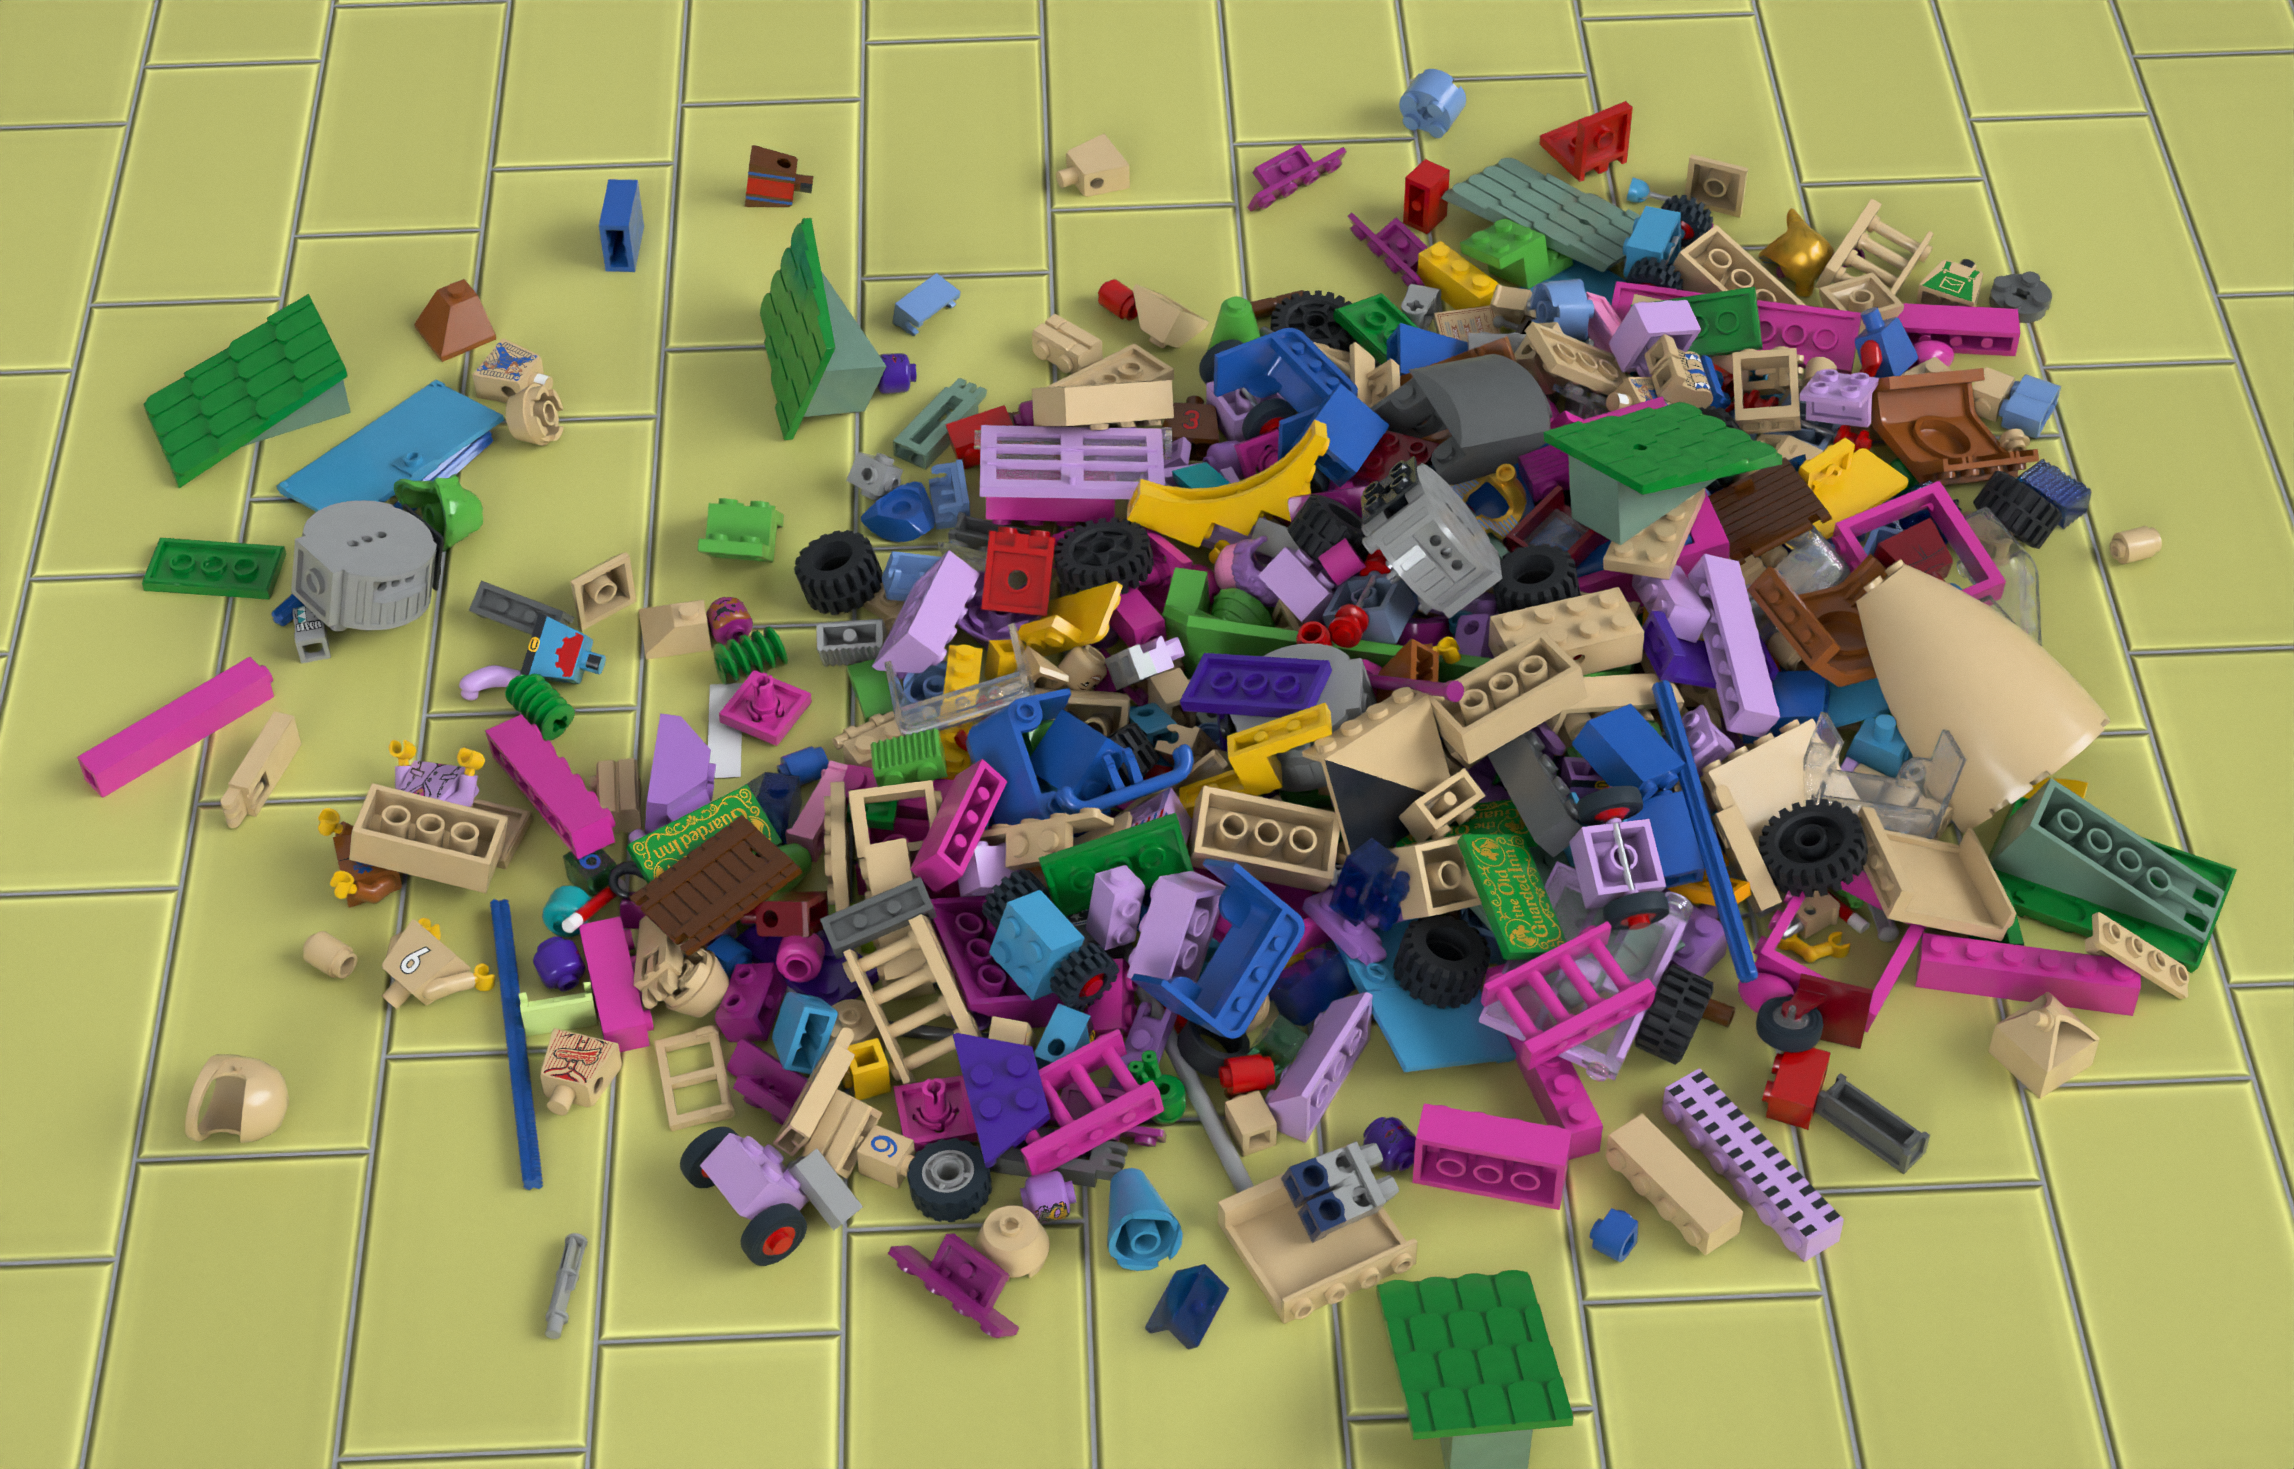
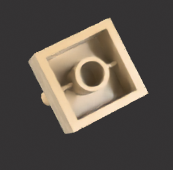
(1437, 878)
(2043, 1045)

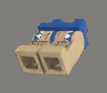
(1685, 376)

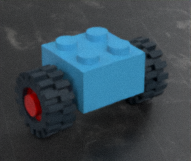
(1659, 239)
(1043, 946)

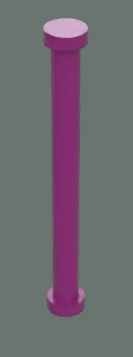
(1451, 690)

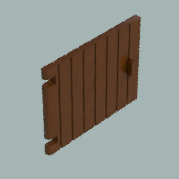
(1766, 510)
(715, 885)

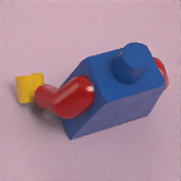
(1884, 346)

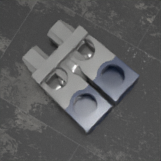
(1338, 1188)

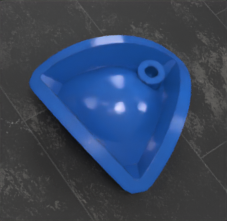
(901, 514)

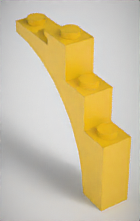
(1192, 513)

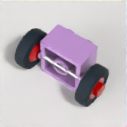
(1238, 412)
(1619, 860)
(754, 1186)

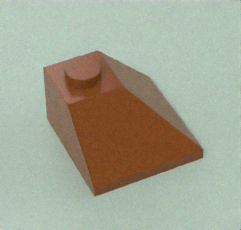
(454, 321)

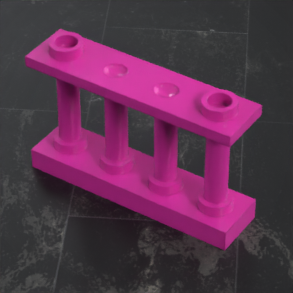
(1570, 1028)
(1106, 1120)

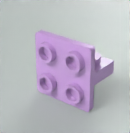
(1839, 398)
(1704, 738)

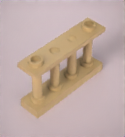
(1859, 239)
(934, 970)

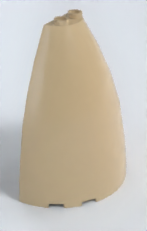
(1982, 678)

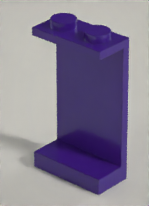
(1683, 660)

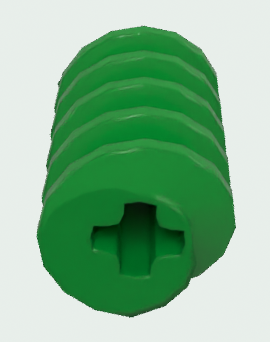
(749, 653)
(540, 704)

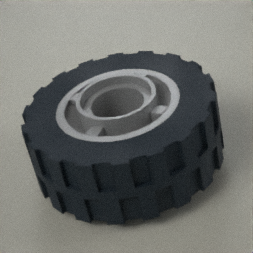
(949, 1180)

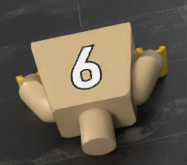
(428, 967)

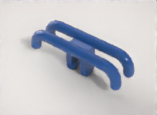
(1139, 788)

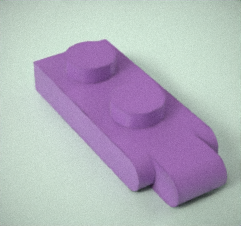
(1356, 942)

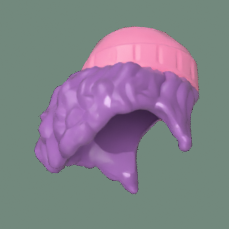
(1240, 569)

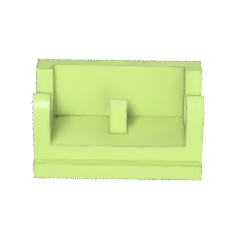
(558, 1012)

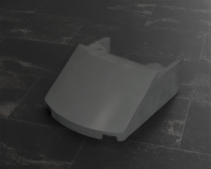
(1486, 405)

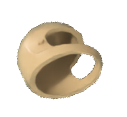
(246, 1099)

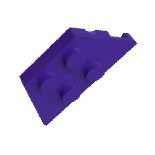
(1001, 1091)

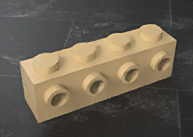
(1673, 1184)

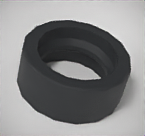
(1204, 1057)

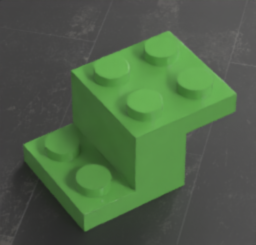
(1515, 253)
(741, 530)

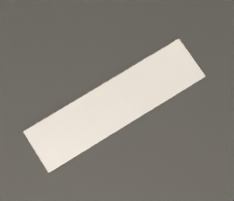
(722, 739)

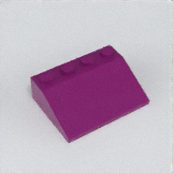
(983, 982)

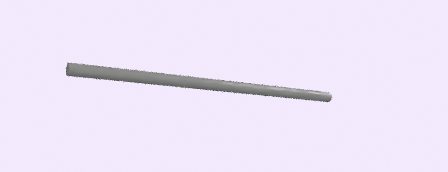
(1199, 1098)

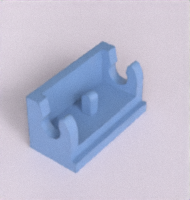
(924, 303)
(949, 494)
(903, 571)

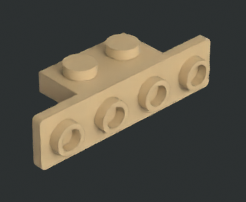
(1372, 382)
(1042, 837)
(2117, 942)

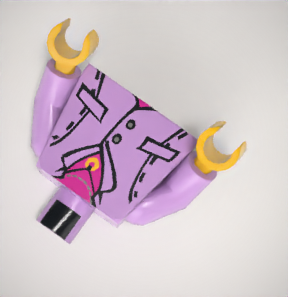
(437, 780)

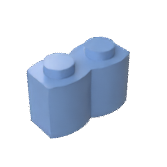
(2029, 405)

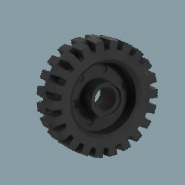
(1314, 318)
(1104, 555)
(1813, 847)

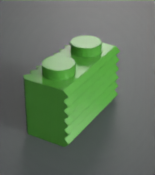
(909, 758)

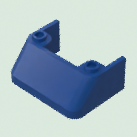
(1285, 365)
(1002, 746)
(1244, 964)

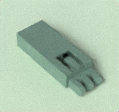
(927, 436)

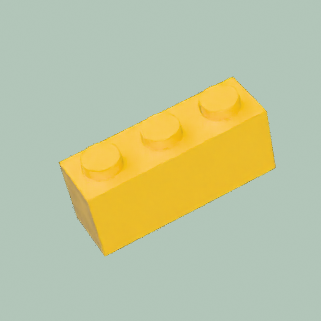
(1459, 280)

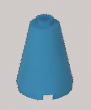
(1140, 1223)

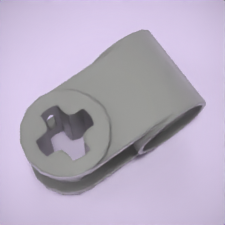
(1421, 304)

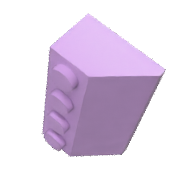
(929, 616)
(1321, 1066)

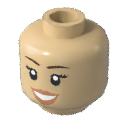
(1084, 667)

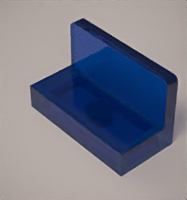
(1189, 1305)

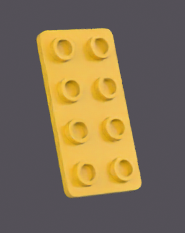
(1849, 482)
(1073, 620)

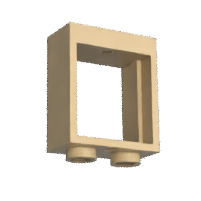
(1767, 418)
(860, 797)

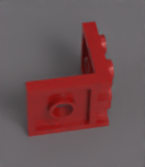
(1597, 139)
(1018, 552)

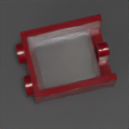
(1553, 525)

